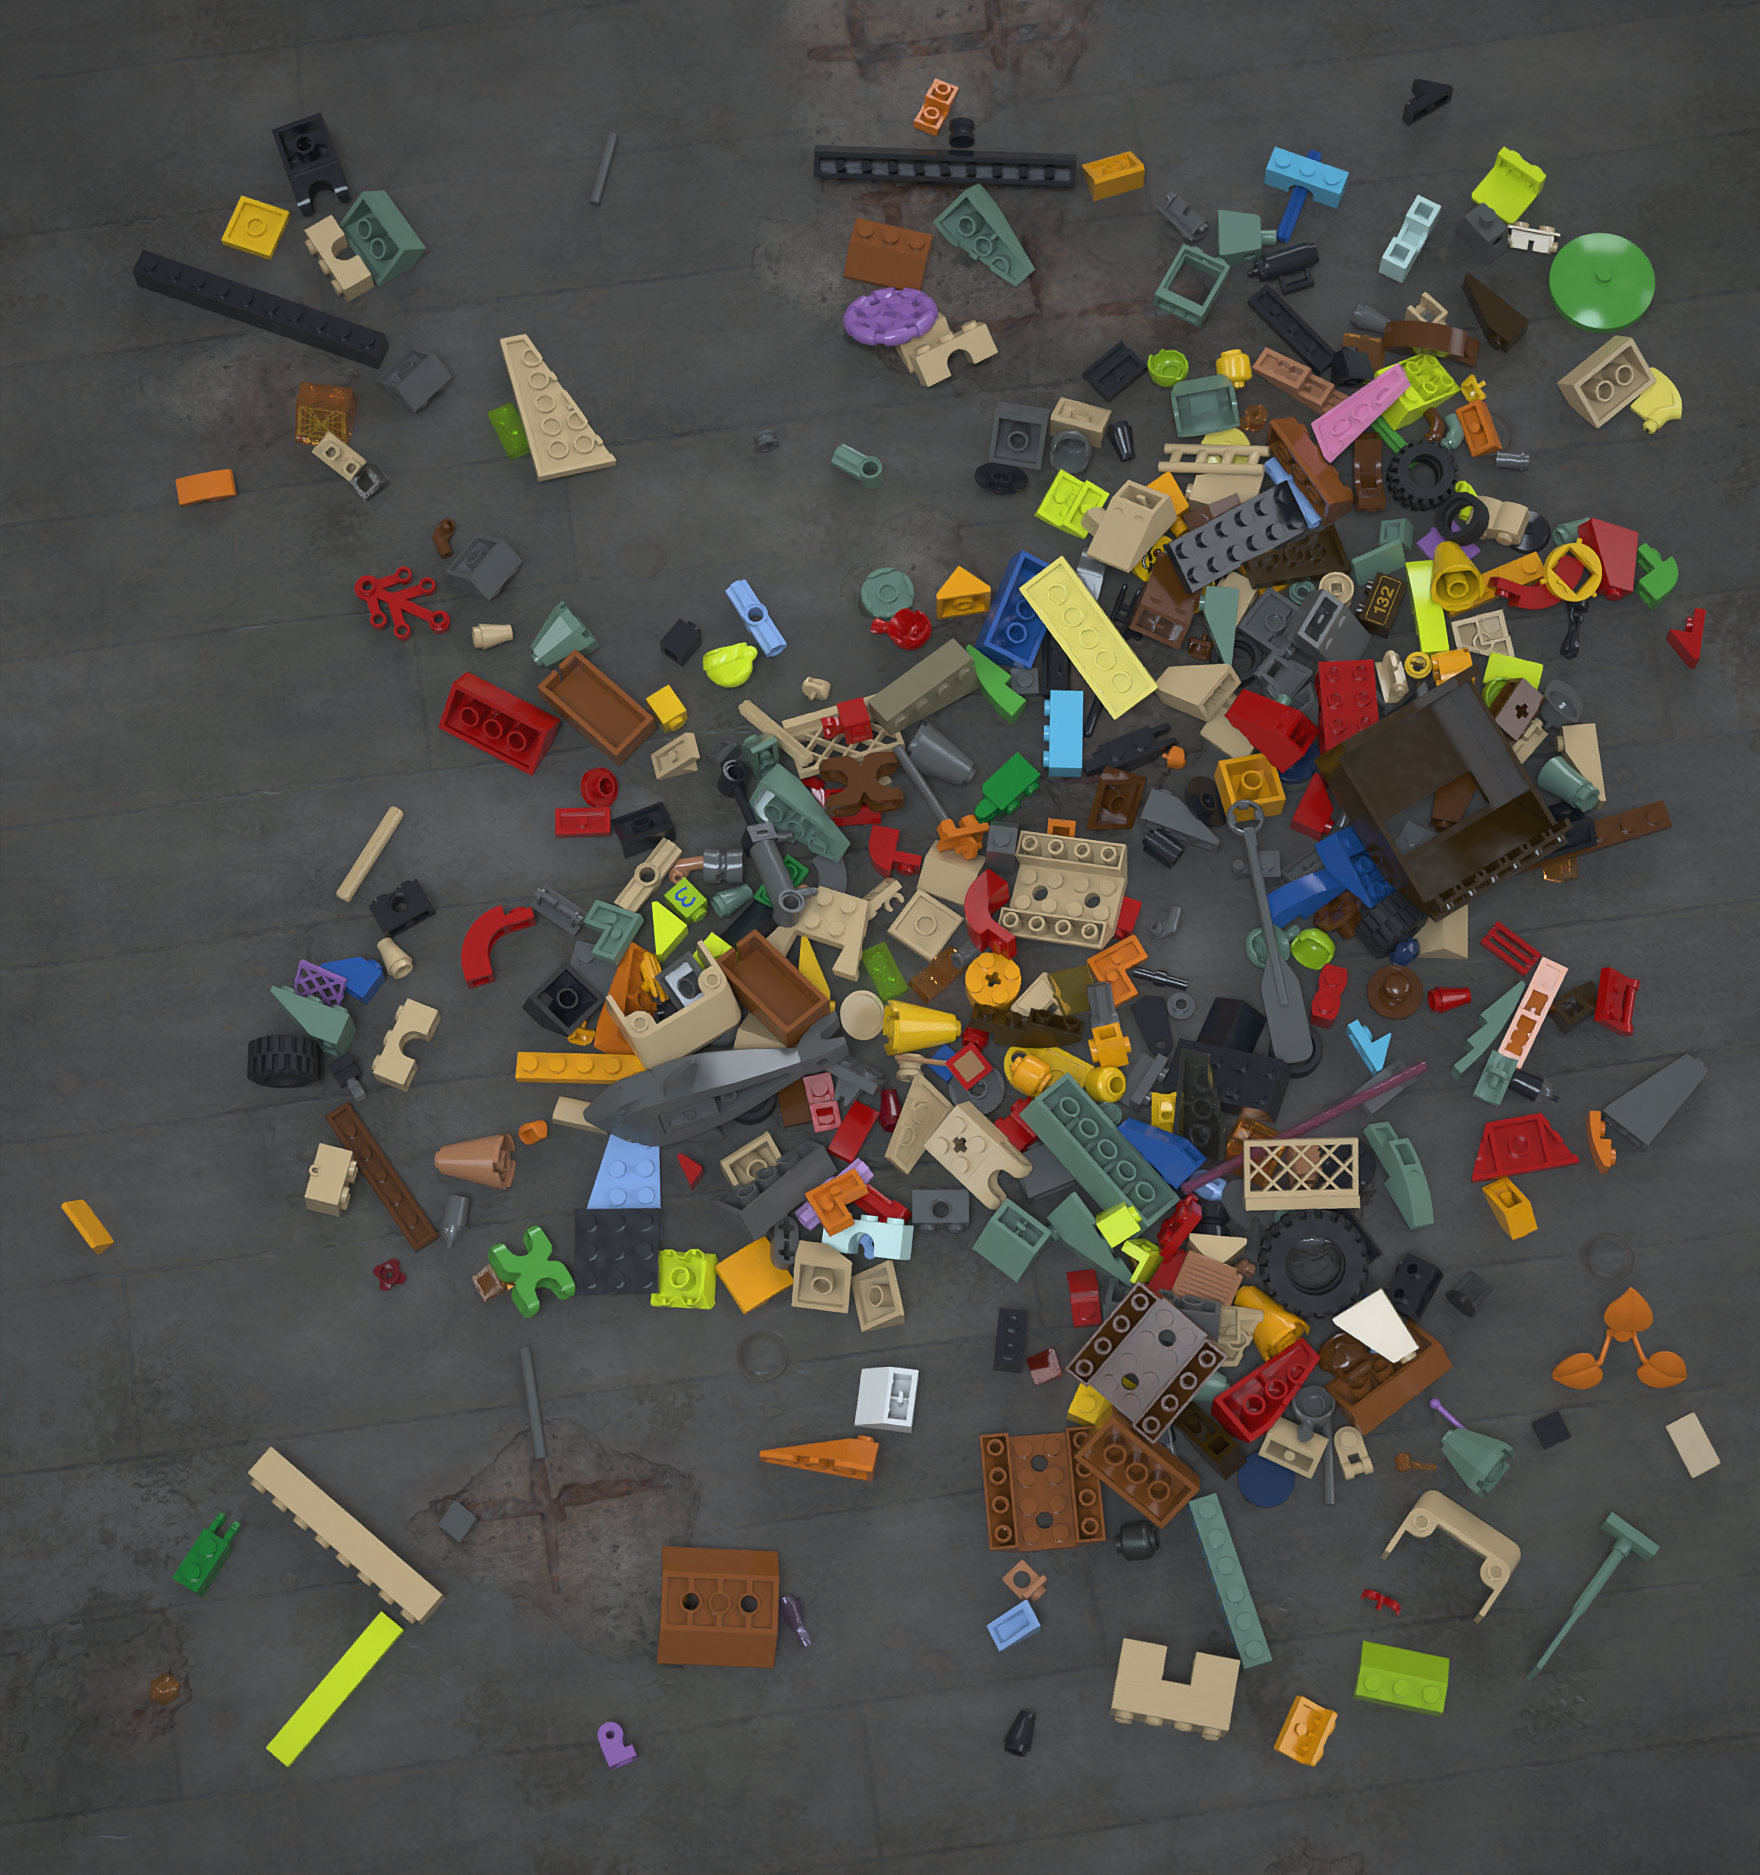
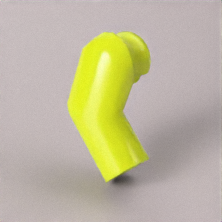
(1463, 486)

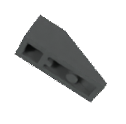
(1176, 820)

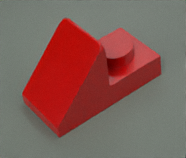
(1688, 642)
(1084, 1298)

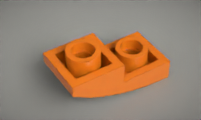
(936, 107)
(205, 486)
(1600, 1149)

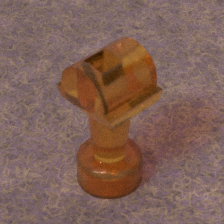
(1254, 419)

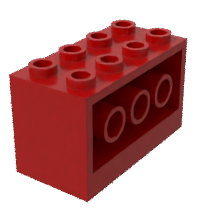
(1345, 701)

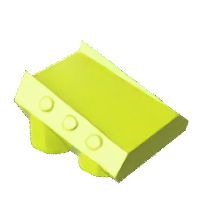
(686, 1280)

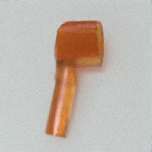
(1404, 1463)

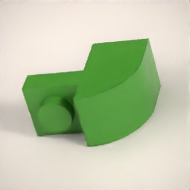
(1660, 576)

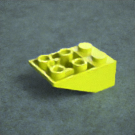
(1428, 389)

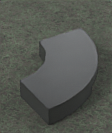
(830, 873)

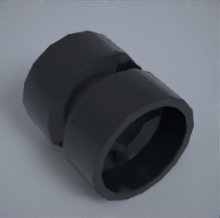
(1213, 1219)

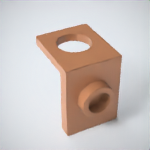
(1033, 1590)

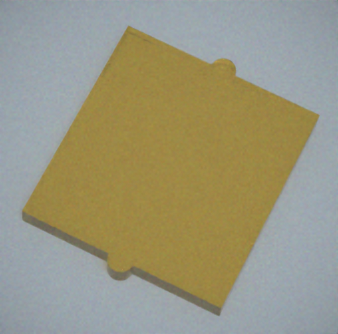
(1071, 989)

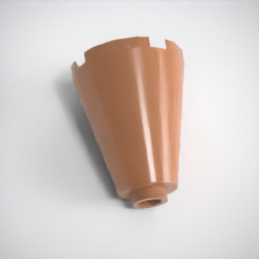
(479, 1161)

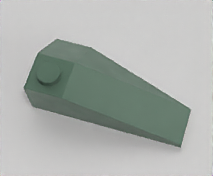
(982, 230)
(790, 806)
(1076, 1231)

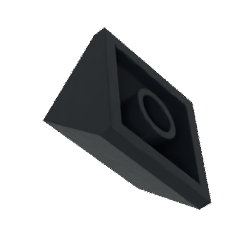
(643, 829)
(757, 917)
(1232, 1025)

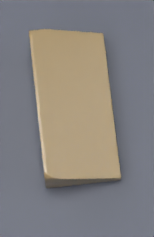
(570, 1114)
(1693, 1445)

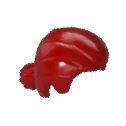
(906, 629)

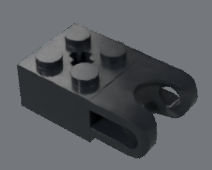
(310, 169)

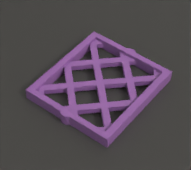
(326, 975)

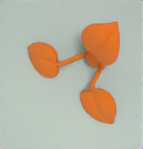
(1625, 1318)

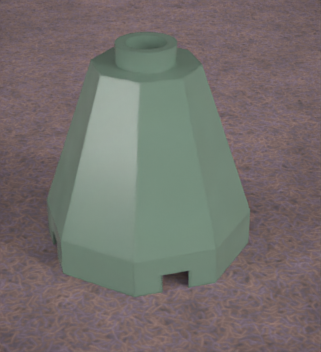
(560, 637)
(1477, 1459)

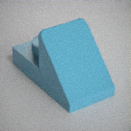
(1371, 1053)

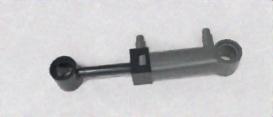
(760, 844)

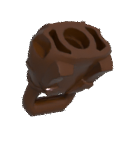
(1345, 1357)

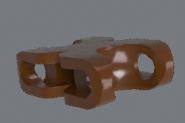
(861, 784)

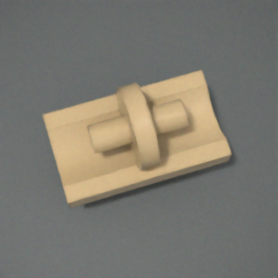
(339, 456)

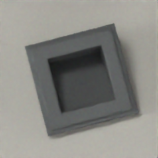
(458, 1521)

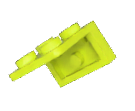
(1510, 186)

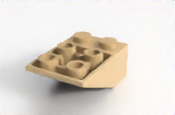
(1131, 526)

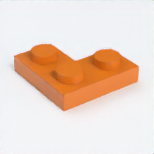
(1114, 963)
(830, 1199)

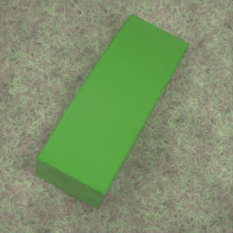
(996, 688)

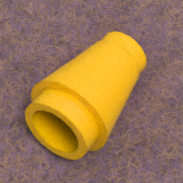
(1418, 659)

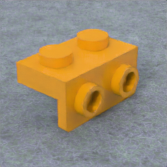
(1305, 1732)

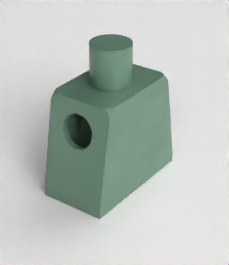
(1241, 237)

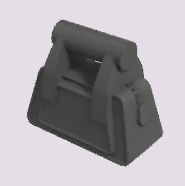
(1285, 680)

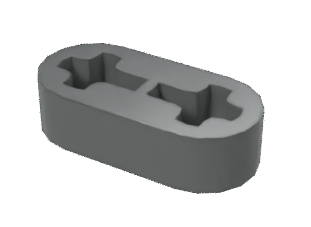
(778, 1242)

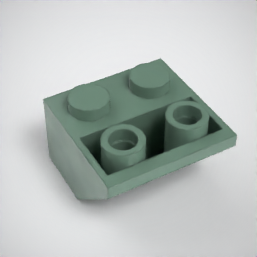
(1012, 1240)

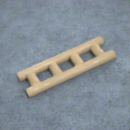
(1226, 465)

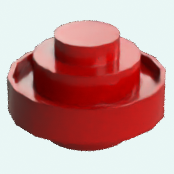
(599, 787)

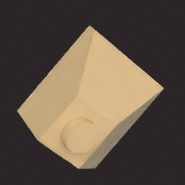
(821, 1278)

